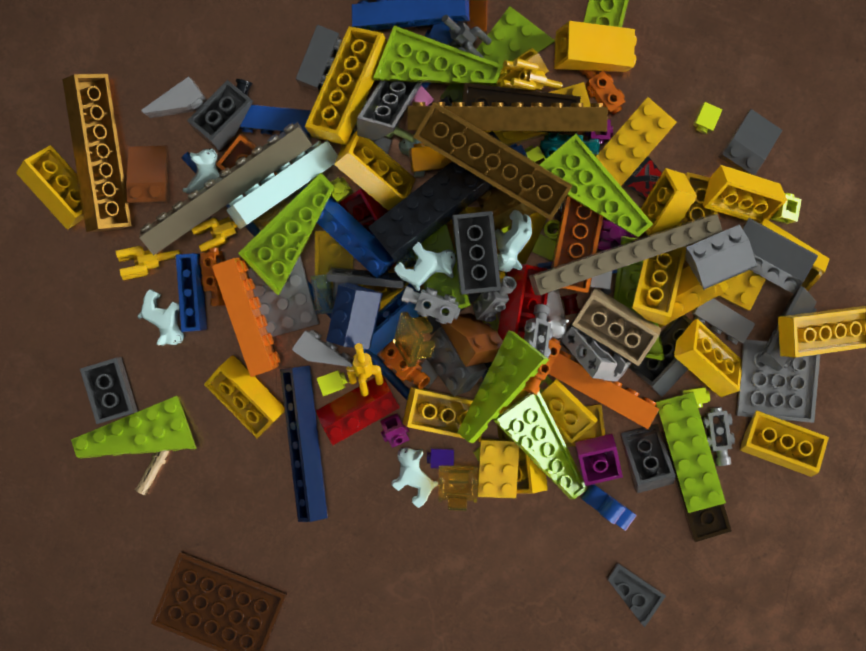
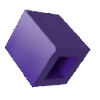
(441, 457)

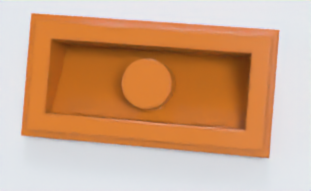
(478, 14)

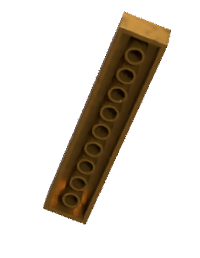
(520, 118)

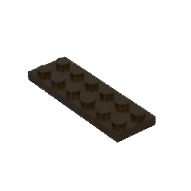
(490, 94)
(705, 522)

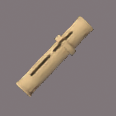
(151, 471)

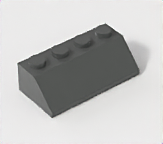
(392, 103)
(476, 252)
(778, 257)
(799, 303)
(664, 374)

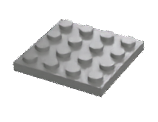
(290, 309)
(781, 394)

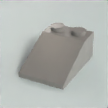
(180, 99)

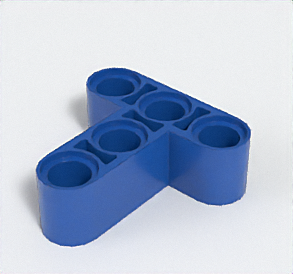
(608, 507)

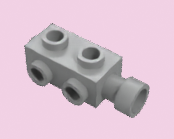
(437, 302)
(492, 302)
(538, 331)
(720, 429)

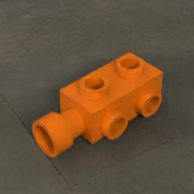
(603, 93)
(208, 278)
(394, 360)
(532, 385)

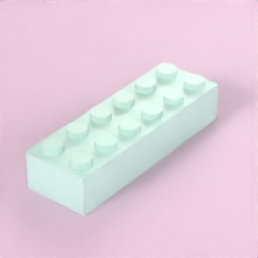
(279, 186)

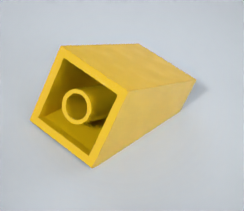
(594, 47)

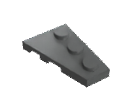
(636, 593)

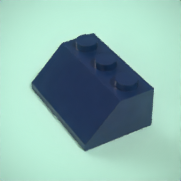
(354, 316)

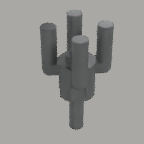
(464, 36)

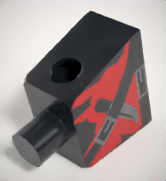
(643, 178)

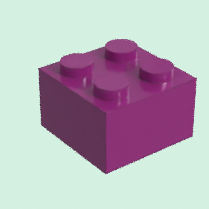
(598, 459)

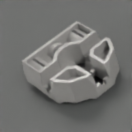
(599, 360)

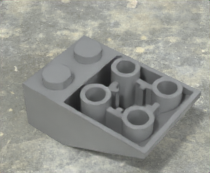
(316, 350)

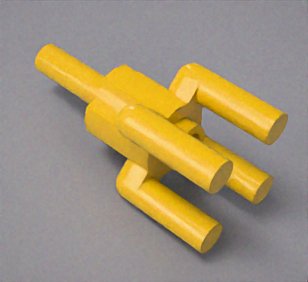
(529, 77)
(219, 230)
(143, 261)
(363, 369)

